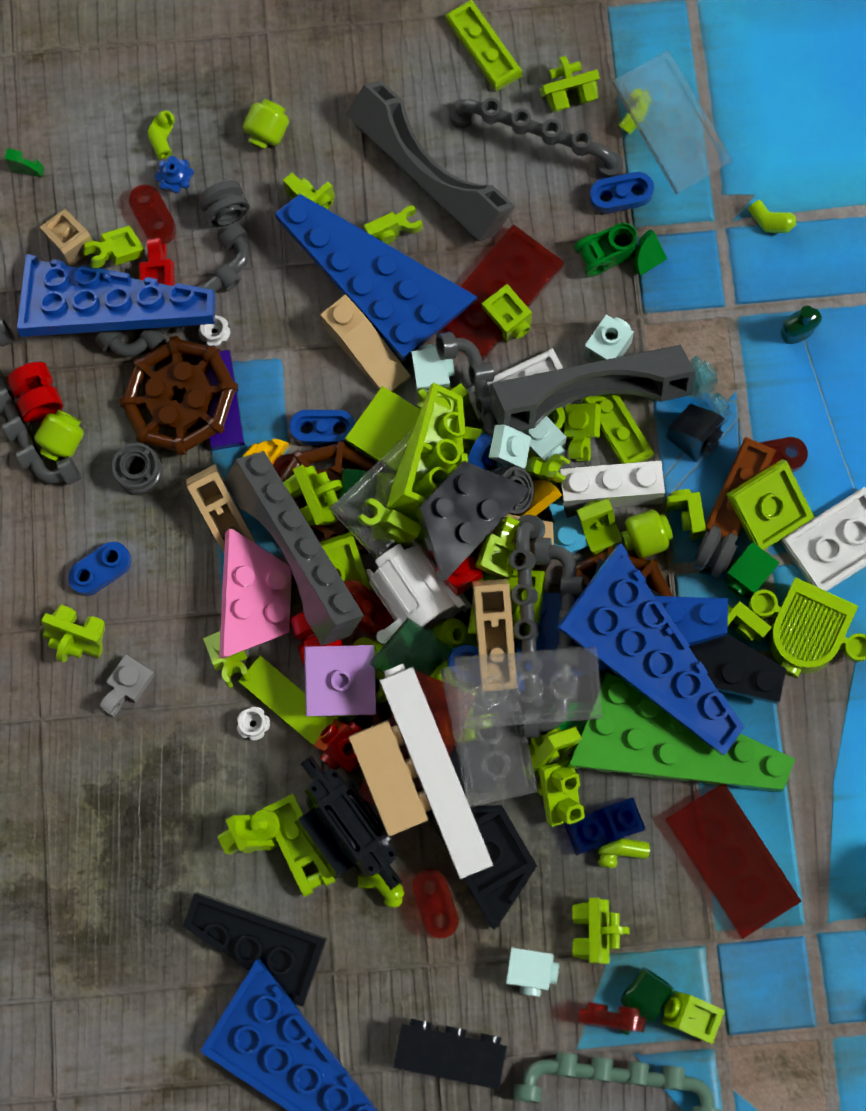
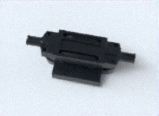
(345, 828)

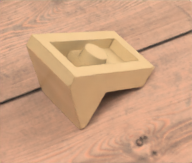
(66, 236)

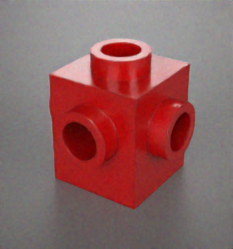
(331, 744)

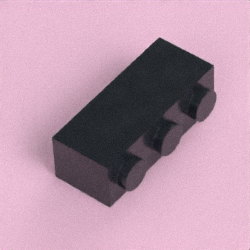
(450, 1054)

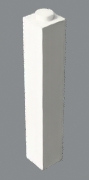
(435, 771)

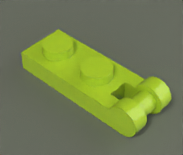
(297, 848)

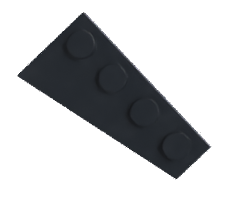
(247, 936)

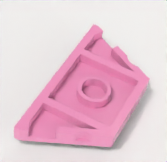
(253, 596)

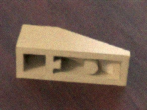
(363, 344)
(217, 504)
(493, 616)

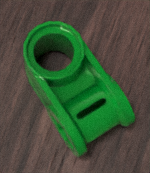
(602, 253)

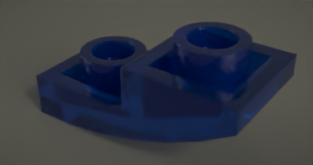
(605, 826)

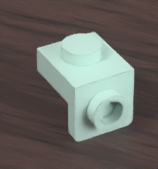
(546, 439)
(509, 447)

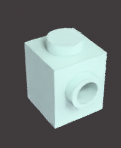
(609, 340)
(430, 368)
(531, 971)

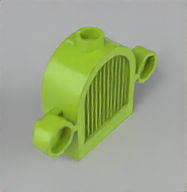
(808, 627)

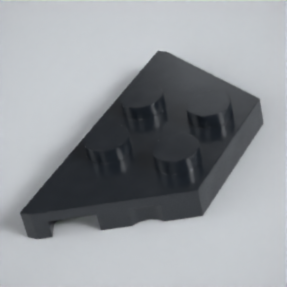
(464, 513)
(512, 866)

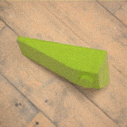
(431, 451)

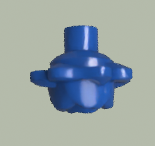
(174, 174)

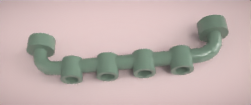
(603, 1071)

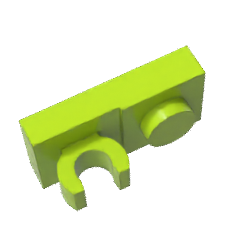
(552, 747)

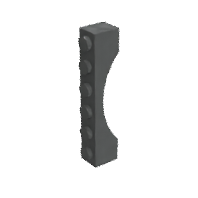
(384, 119)
(650, 374)
(323, 593)

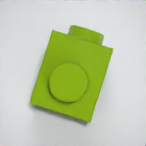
(599, 525)

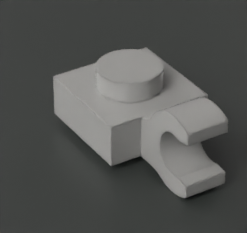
(128, 681)

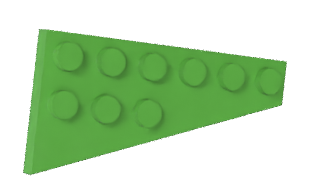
(649, 743)

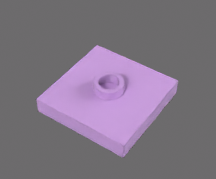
(339, 680)

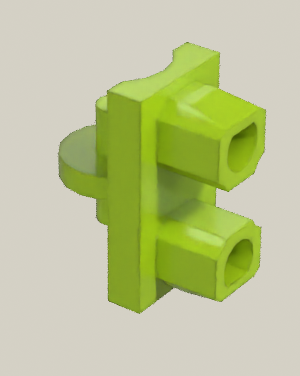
(583, 83)
(317, 492)
(70, 637)
(560, 793)
(250, 832)
(603, 931)

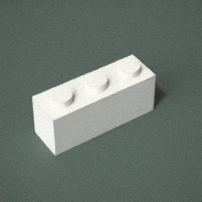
(622, 483)

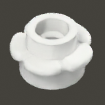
(223, 333)
(252, 714)

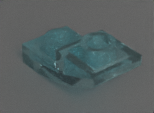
(703, 387)

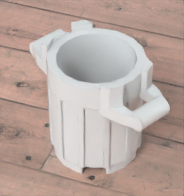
(411, 589)

